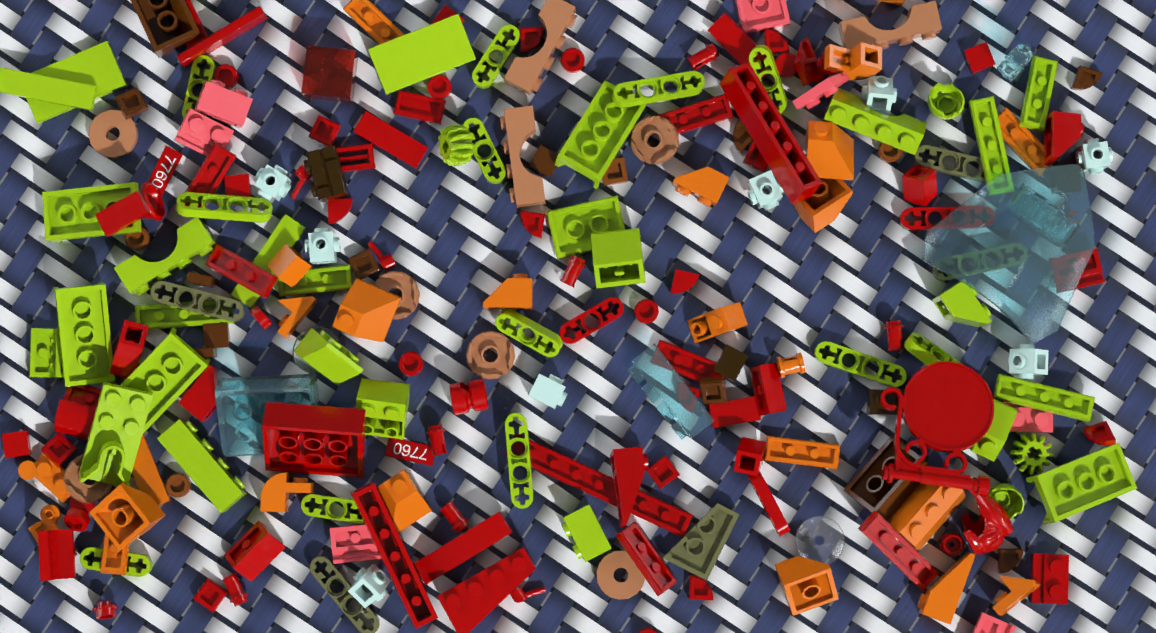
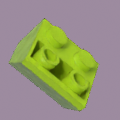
(618, 258)
(962, 306)
(328, 356)
(385, 407)

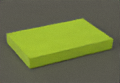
(573, 224)

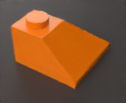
(829, 150)
(824, 204)
(366, 311)
(403, 500)
(126, 515)
(806, 583)

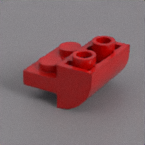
(77, 411)

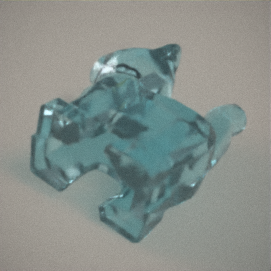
(1014, 61)

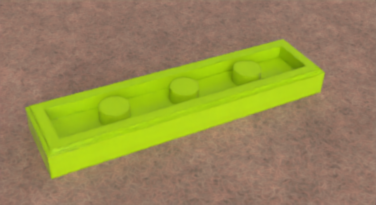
(47, 89)
(989, 137)
(286, 232)
(165, 316)
(1043, 397)

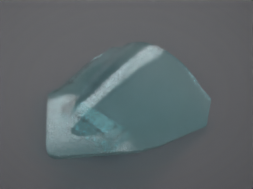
(1020, 244)

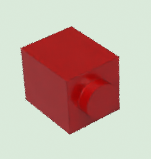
(749, 456)

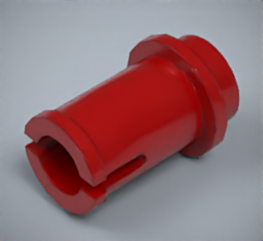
(703, 56)
(573, 270)
(894, 335)
(437, 439)
(455, 517)
(235, 590)

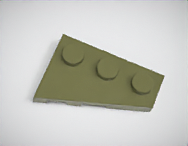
(704, 542)

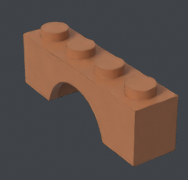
(921, 21)
(526, 72)
(520, 125)

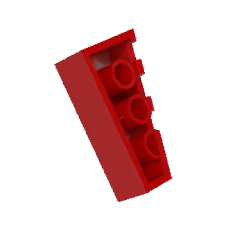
(479, 594)

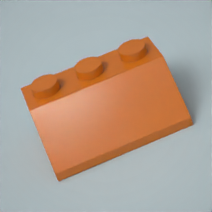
(925, 512)

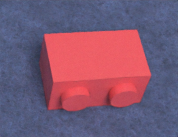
(223, 103)

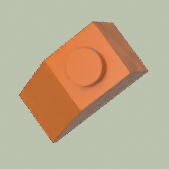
(512, 294)

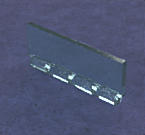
(667, 385)

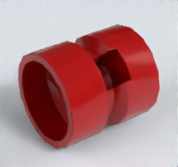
(469, 396)

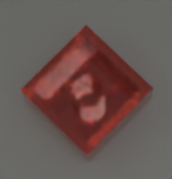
(329, 74)

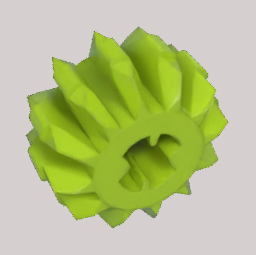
(456, 145)
(1034, 444)

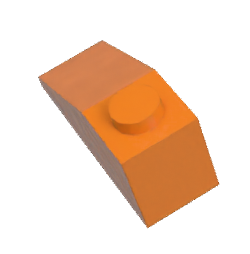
(944, 594)

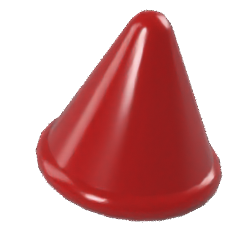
(153, 201)

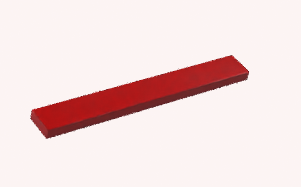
(602, 486)

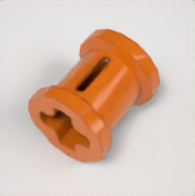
(790, 365)

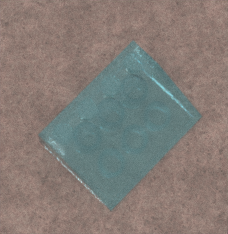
(243, 404)

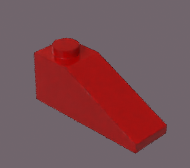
(628, 471)

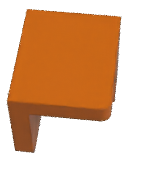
(289, 265)

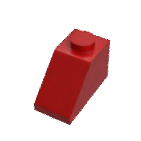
(1060, 133)

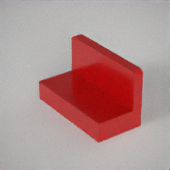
(767, 389)
(254, 551)
(56, 554)

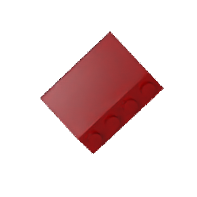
(314, 439)

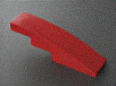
(462, 548)

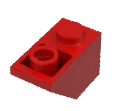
(128, 348)
(200, 397)

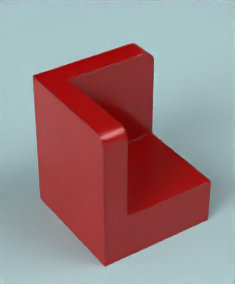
(919, 185)

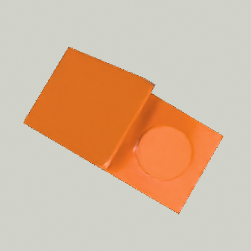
(300, 309)
(1019, 589)

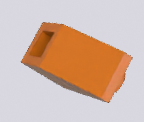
(703, 183)
(717, 322)

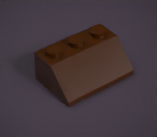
(166, 23)
(877, 494)

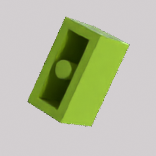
(586, 533)

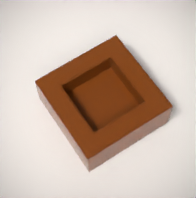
(616, 173)

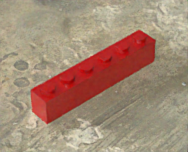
(770, 133)
(394, 555)

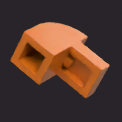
(858, 63)
(276, 491)

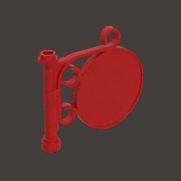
(946, 411)

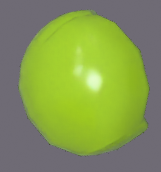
(945, 101)
(1009, 498)

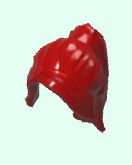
(991, 527)

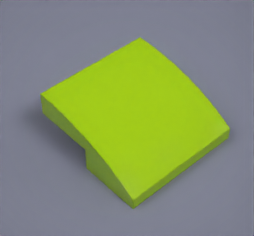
(45, 353)

